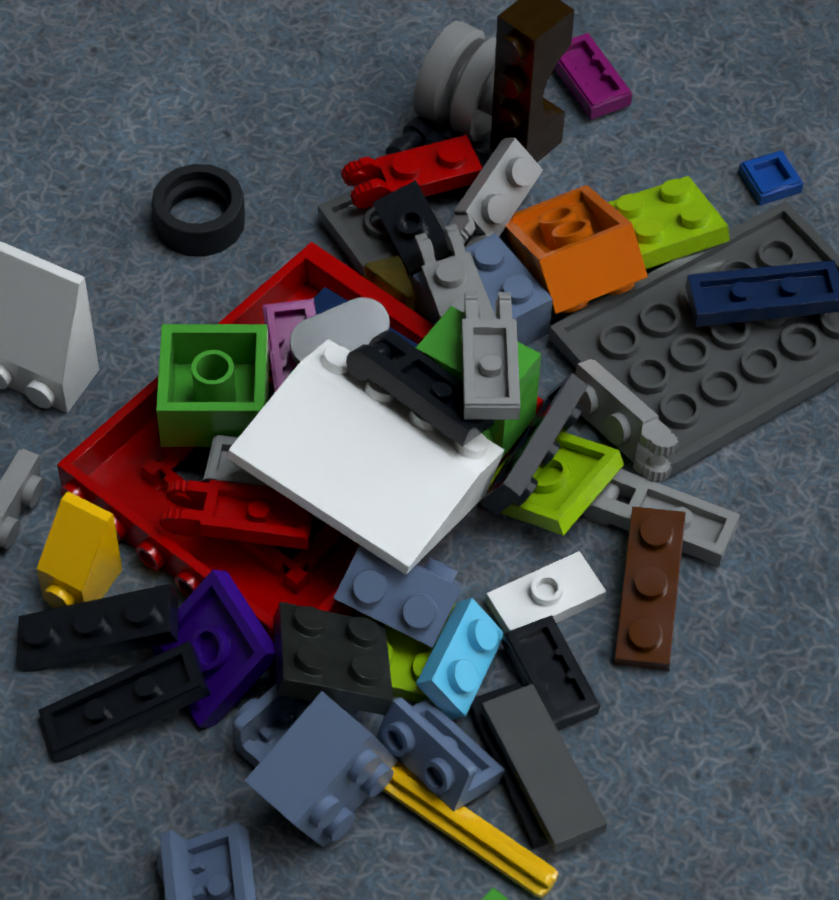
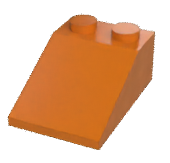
(577, 248)

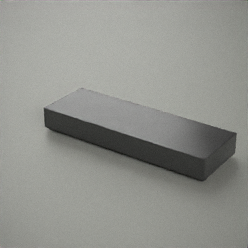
(543, 768)

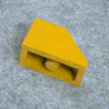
(79, 554)

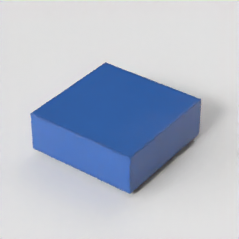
(770, 177)

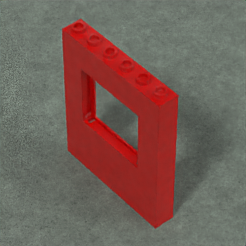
(124, 466)

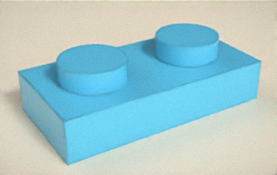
(460, 659)

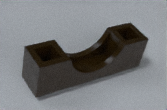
(528, 47)

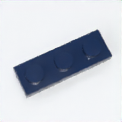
(763, 293)

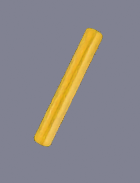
(473, 833)

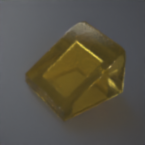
(392, 278)

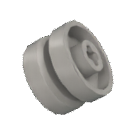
(458, 81)

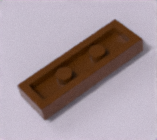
(650, 588)

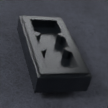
(407, 215)
(547, 663)

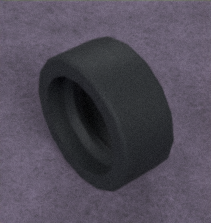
(198, 238)

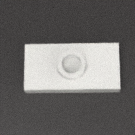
(553, 590)

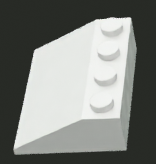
(44, 330)
(364, 460)

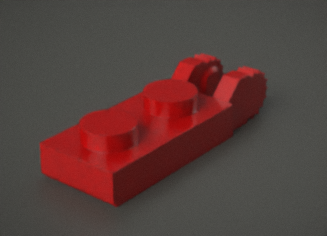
(434, 167)
(236, 513)

